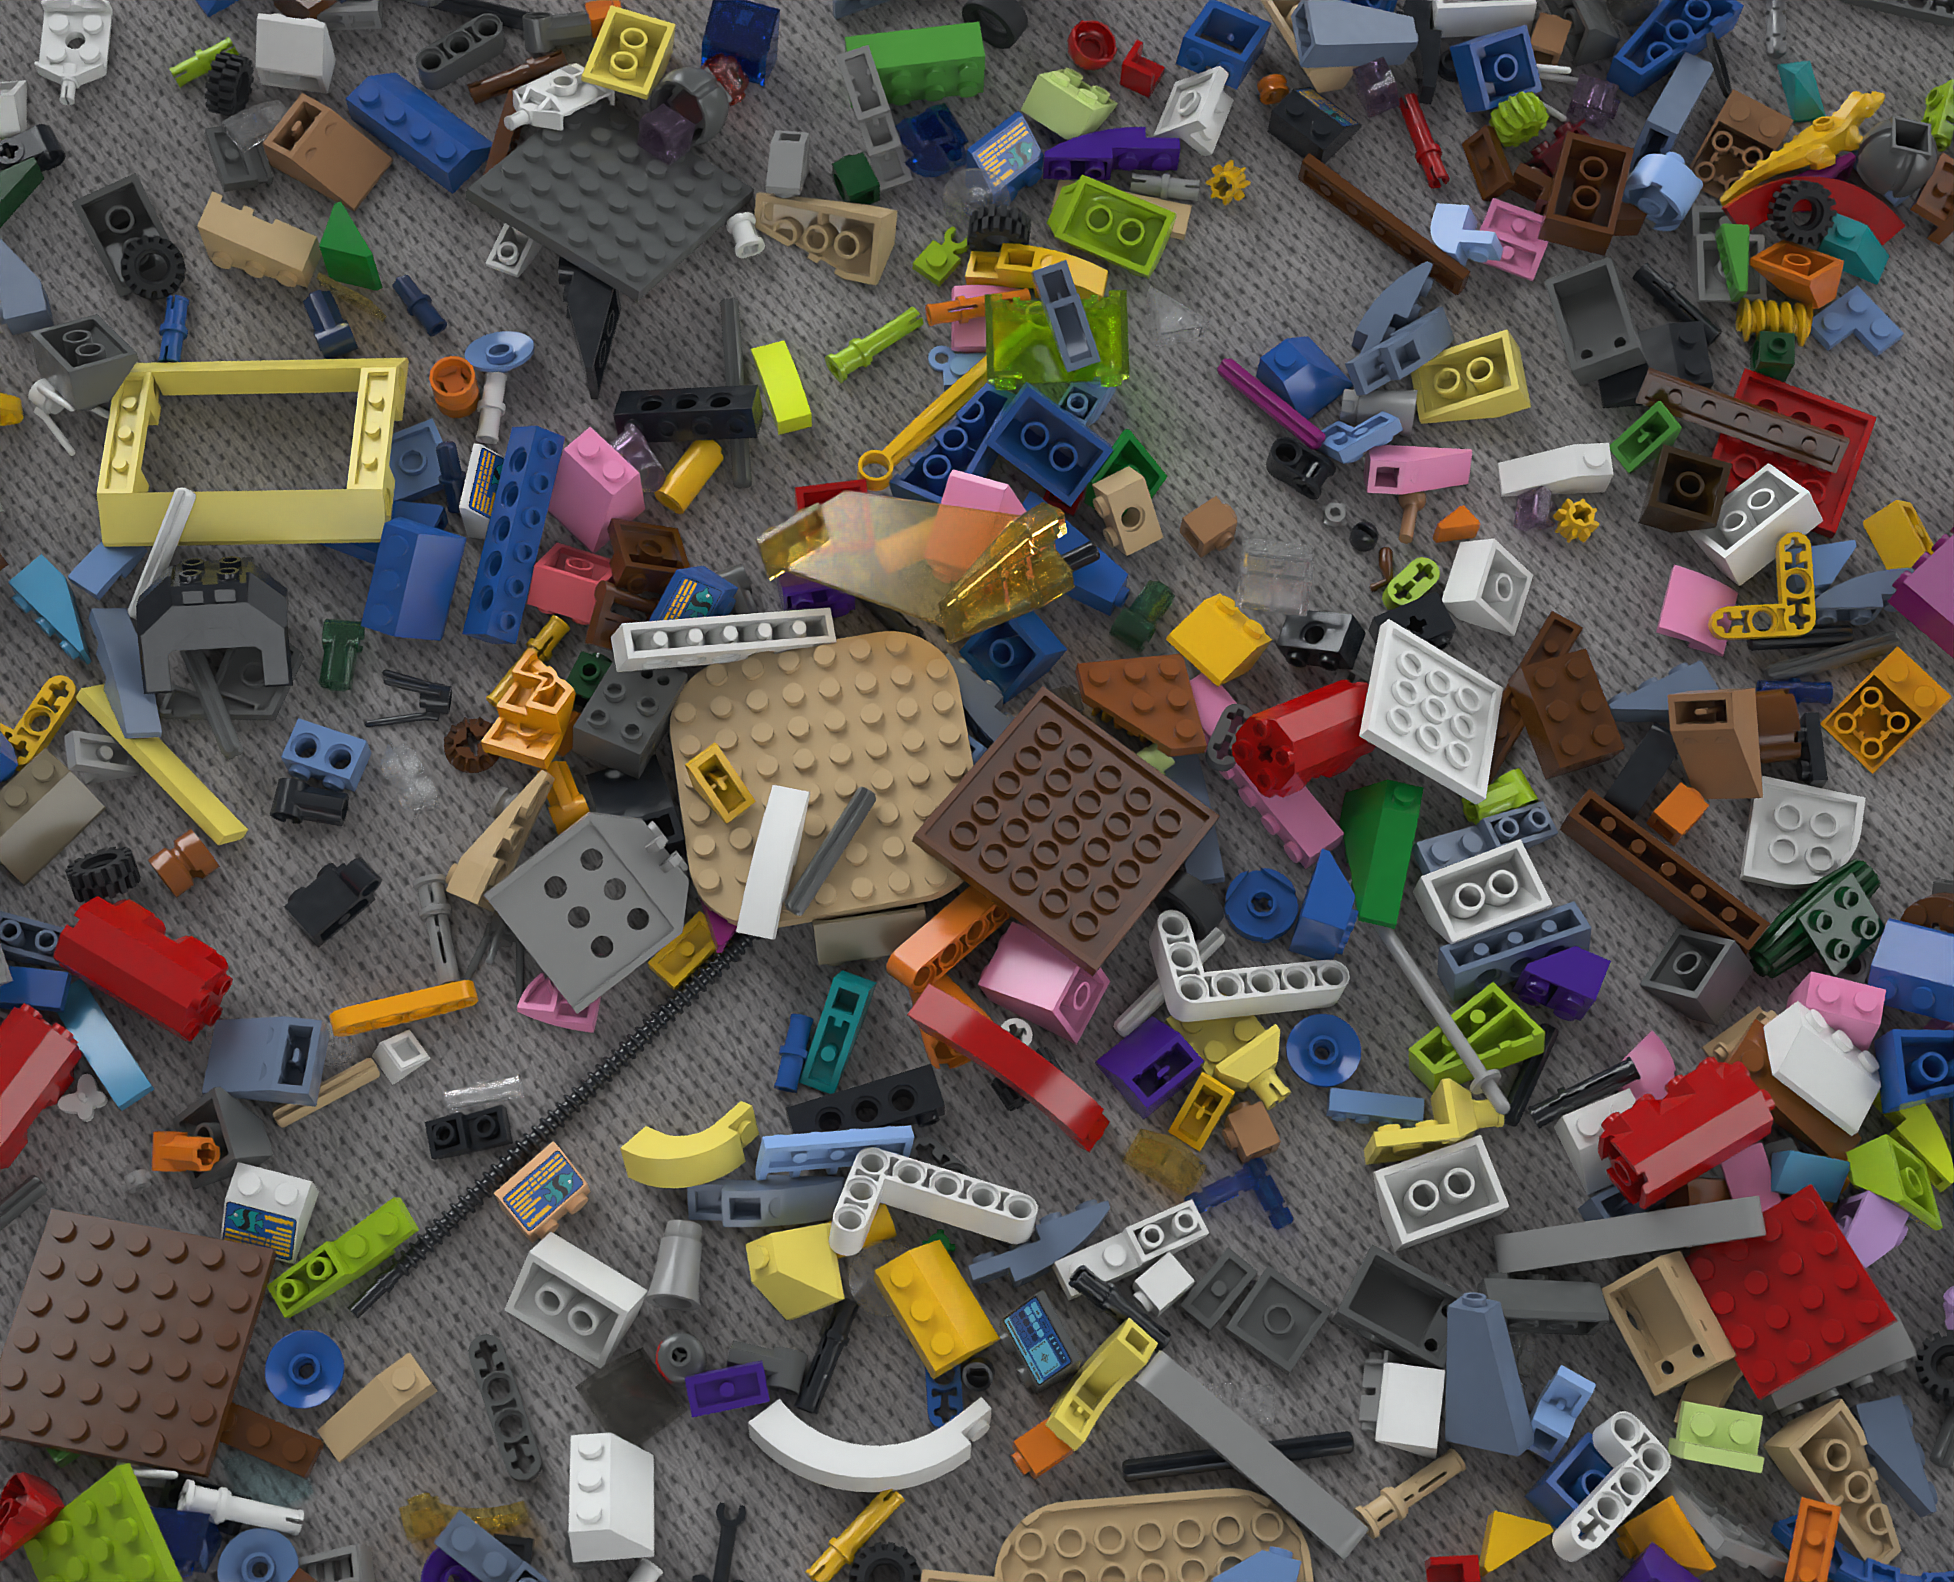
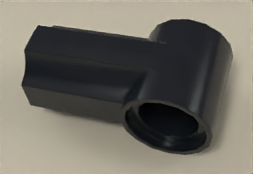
(301, 802)

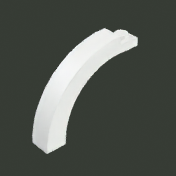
(866, 1466)

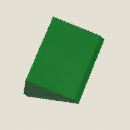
(346, 252)
(1128, 452)

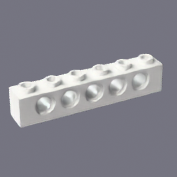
(718, 638)

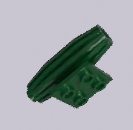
(1826, 919)

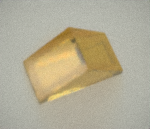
(1165, 1161)

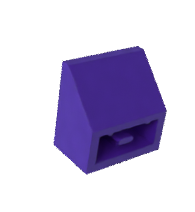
(803, 594)
(1563, 982)
(1150, 1065)

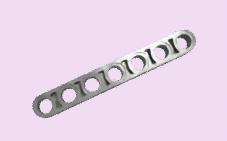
(1629, 1235)
(1252, 1455)

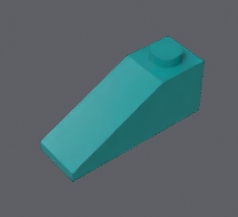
(837, 1031)

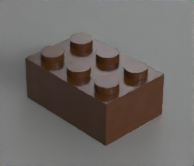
(1586, 193)
(1565, 713)

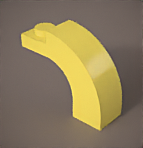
(694, 1158)
(1098, 1382)

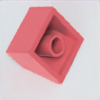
(567, 581)

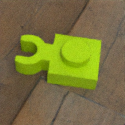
(939, 260)

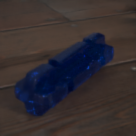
(1223, 1190)
(1269, 1195)

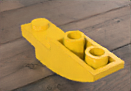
(1016, 261)

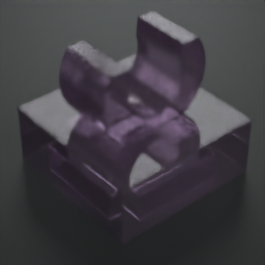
(1533, 509)

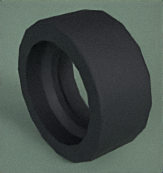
(999, 20)
(1192, 899)

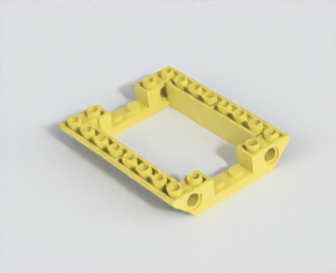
(349, 515)

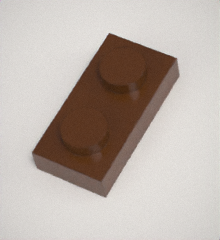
(1488, 163)

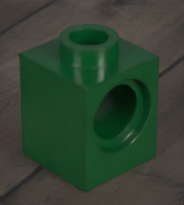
(856, 179)
(1773, 354)

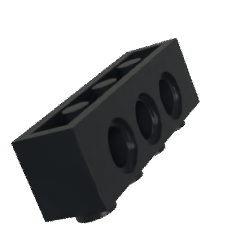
(691, 413)
(916, 1084)

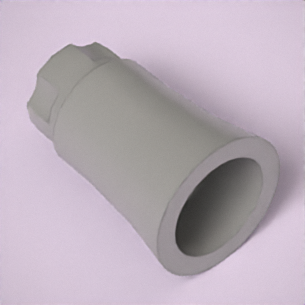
(1395, 402)
(677, 1268)

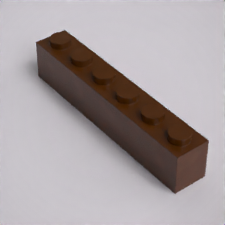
(1661, 872)

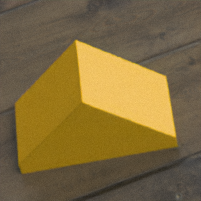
(719, 783)
(1201, 1111)
(1507, 1537)

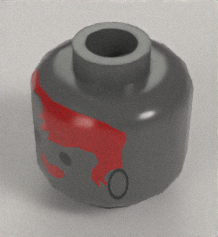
(675, 1372)

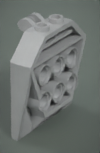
(564, 950)

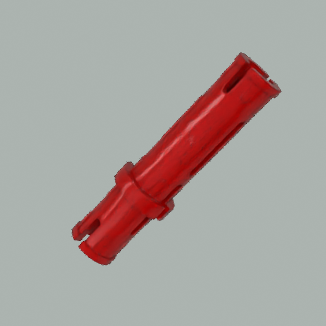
(1427, 152)

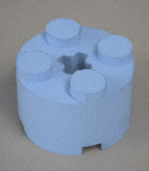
(1663, 189)

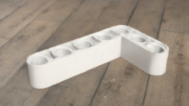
(1238, 984)
(929, 1192)

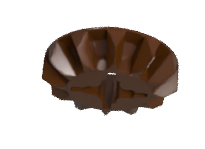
(462, 757)

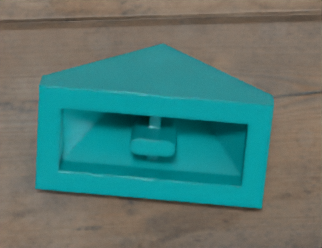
(1801, 91)

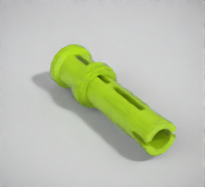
(861, 351)

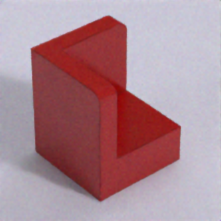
(1139, 72)
(1453, 1569)

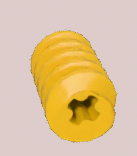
(1774, 318)

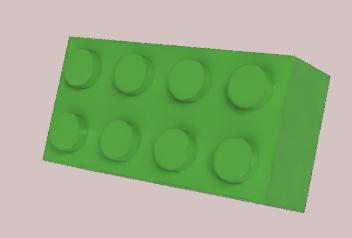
(927, 61)

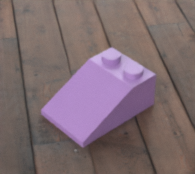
(1871, 1225)

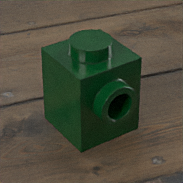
(587, 675)

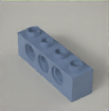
(1506, 950)

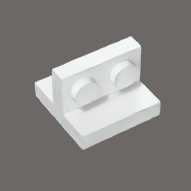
(1197, 110)

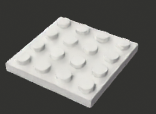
(1431, 712)

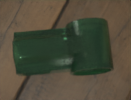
(1139, 621)
(340, 648)

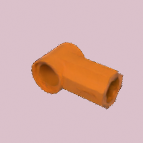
(179, 1152)

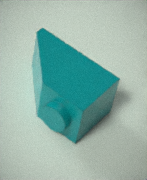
(1856, 247)

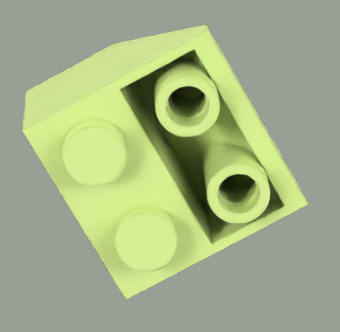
(1068, 103)

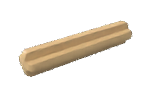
(329, 1091)

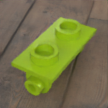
(1938, 110)

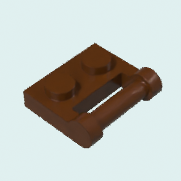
(604, 622)

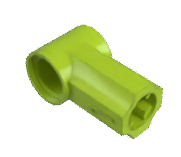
(1505, 794)

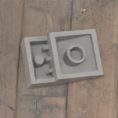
(1705, 261)

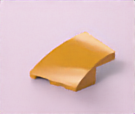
(531, 714)

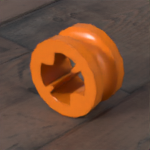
(1272, 89)

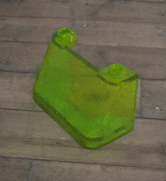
(1024, 349)

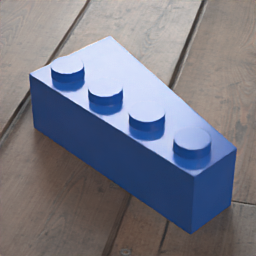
(1914, 1067)

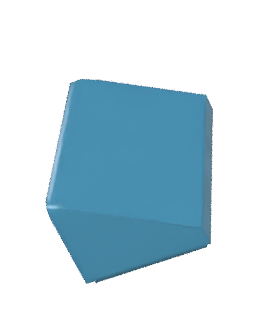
(1796, 1170)

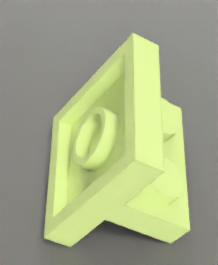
(1718, 1437)

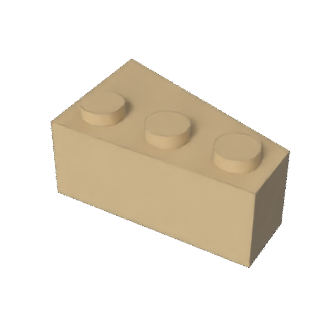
(256, 246)

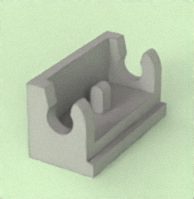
(353, 15)

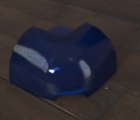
(934, 141)

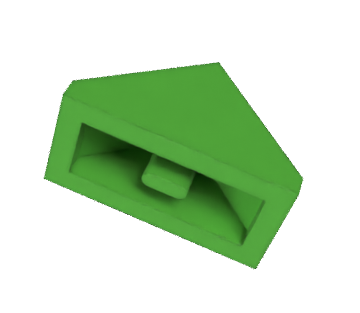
(1646, 437)

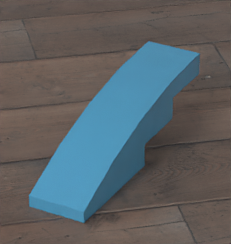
(103, 1047)

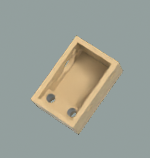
(1674, 1321)

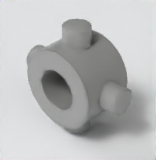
(1334, 514)
(137, 1181)

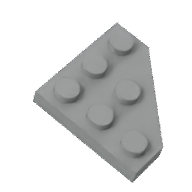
(1723, 1529)

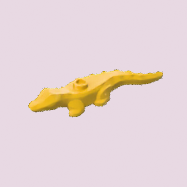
(1814, 145)

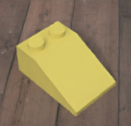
(630, 53)
(1472, 381)

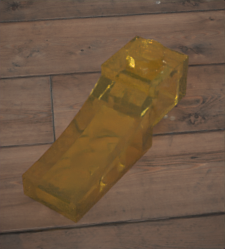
(428, 1516)

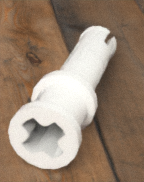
(224, 1506)

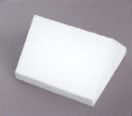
(1410, 1408)

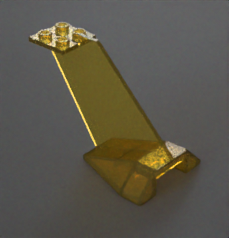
(926, 558)

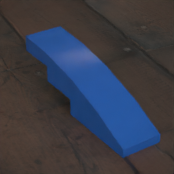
(37, 988)

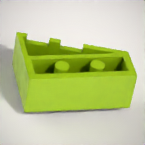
(1494, 1029)

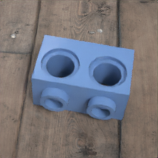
(331, 748)

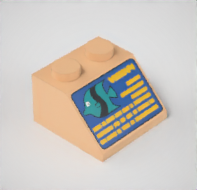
(543, 1193)

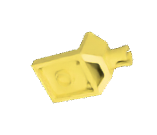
(1237, 1054)
(1454, 1121)

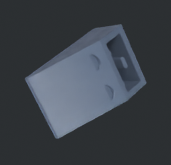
(268, 1059)

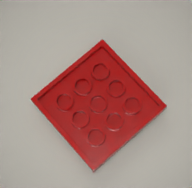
(1827, 488)
(1790, 1294)

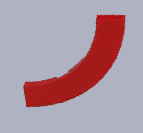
(1851, 201)

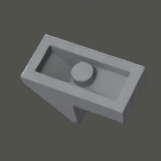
(98, 757)

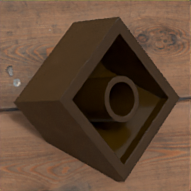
(1684, 491)

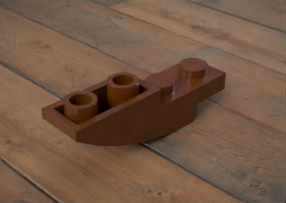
(1536, 187)

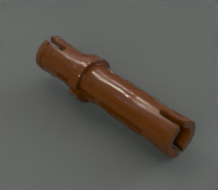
(516, 77)

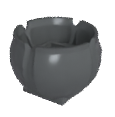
(696, 97)
(1897, 156)

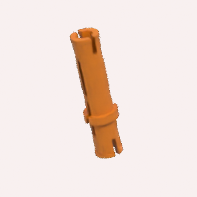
(939, 313)

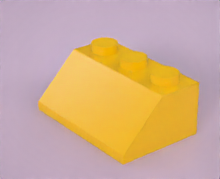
(935, 1307)

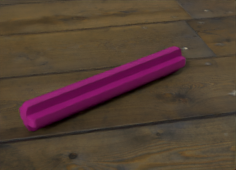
(1271, 403)

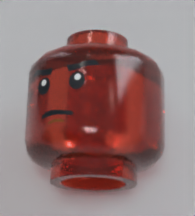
(729, 75)

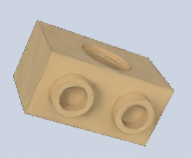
(1140, 524)

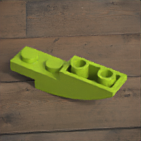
(343, 1260)

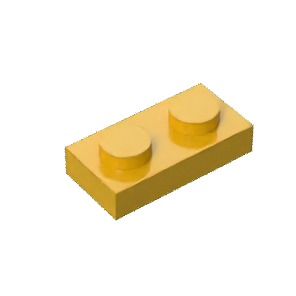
(684, 953)

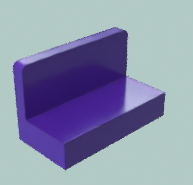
(727, 1388)

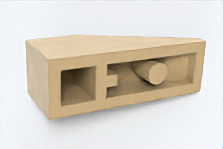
(377, 1407)

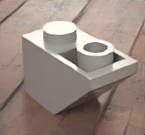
(787, 163)

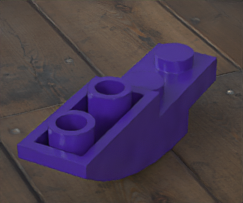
(1110, 149)

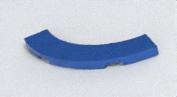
(1852, 1569)

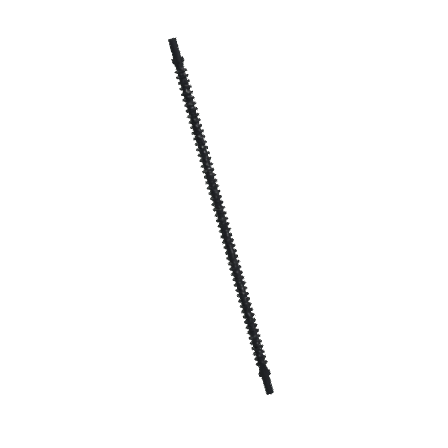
(386, 1280)

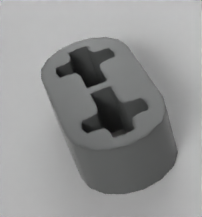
(1221, 734)

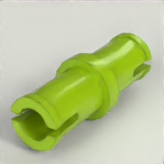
(200, 62)

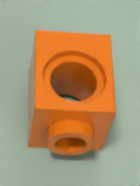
(1678, 813)
(1039, 1450)

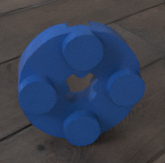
(1256, 885)

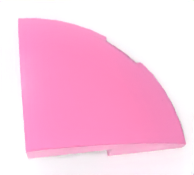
(547, 1004)
(1654, 1067)

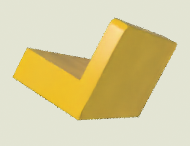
(1898, 535)

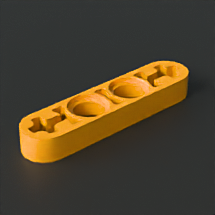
(403, 1008)

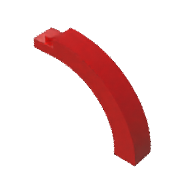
(1012, 1063)

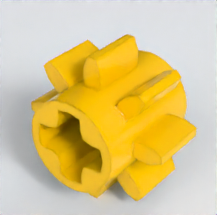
(1234, 176)
(1575, 520)

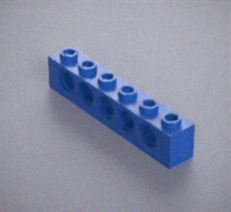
(513, 535)

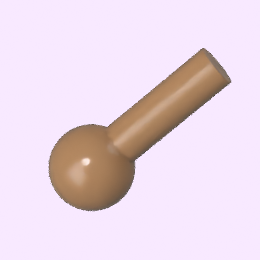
(1411, 505)

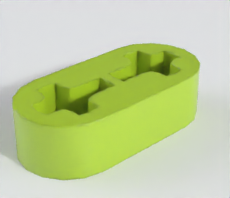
(1406, 580)

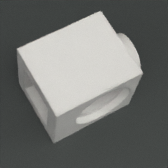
(1161, 1285)

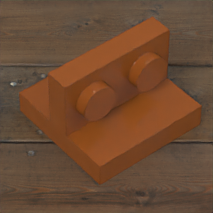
(1936, 200)

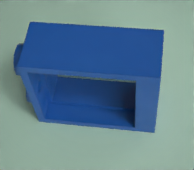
(1230, 27)

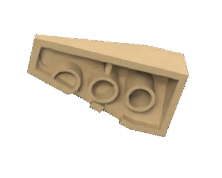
(843, 234)
(500, 845)
(1828, 1463)

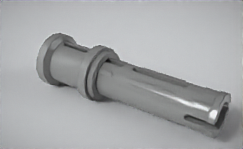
(430, 914)

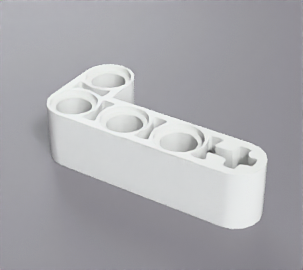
(1627, 1458)

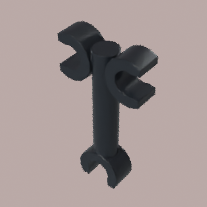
(725, 1546)

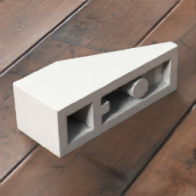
(1561, 470)

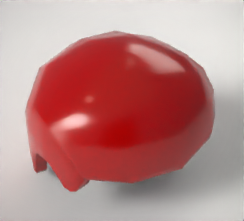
(1091, 45)

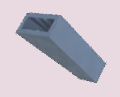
(1350, 34)
(1673, 108)
(1482, 1380)

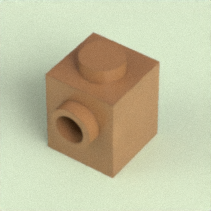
(1549, 38)
(1209, 527)
(1250, 1131)

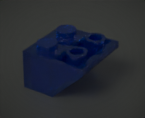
(747, 33)

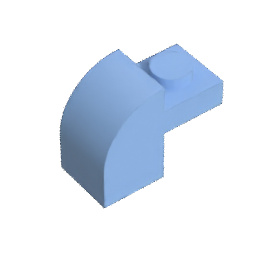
(1456, 235)
(1557, 1411)

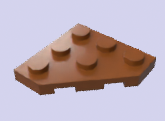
(1147, 699)

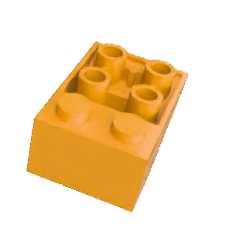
(1886, 710)

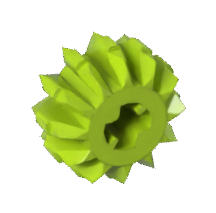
(1519, 119)

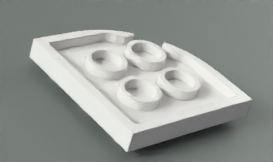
(1799, 834)

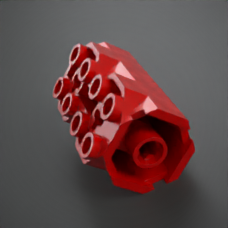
(1303, 739)
(131, 960)
(34, 1074)
(1686, 1133)

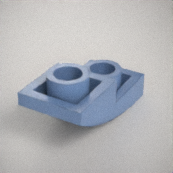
(104, 566)

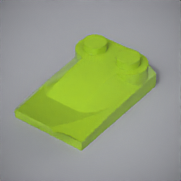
(1112, 225)

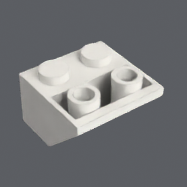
(294, 53)

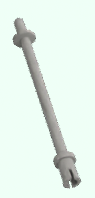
(1484, 1080)

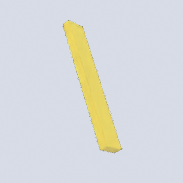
(168, 772)

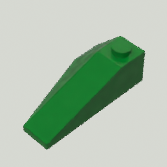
(1378, 842)

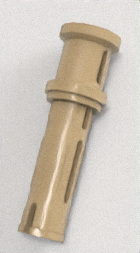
(1394, 1502)

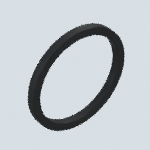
(1712, 43)

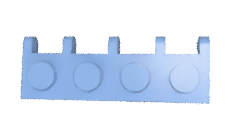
(827, 1149)

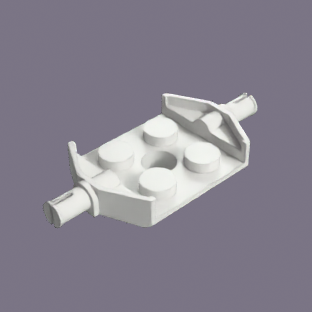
(61, 24)
(554, 96)

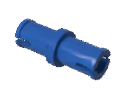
(173, 329)
(793, 1053)

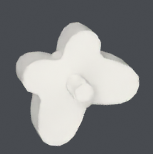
(84, 1099)

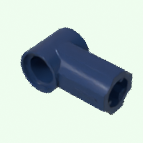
(331, 331)

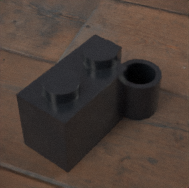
(333, 899)

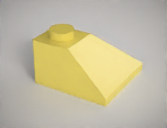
(796, 1270)

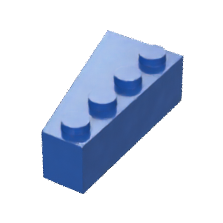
(1666, 36)
(954, 448)

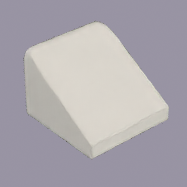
(400, 1056)

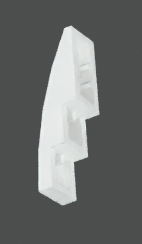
(773, 862)

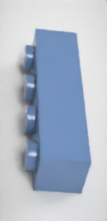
(1374, 1107)

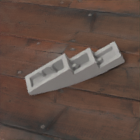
(874, 118)

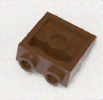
(645, 555)

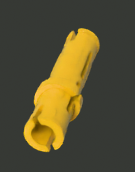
(542, 645)
(843, 1548)

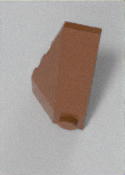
(1790, 1109)

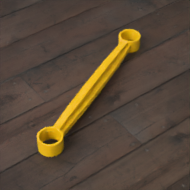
(923, 426)

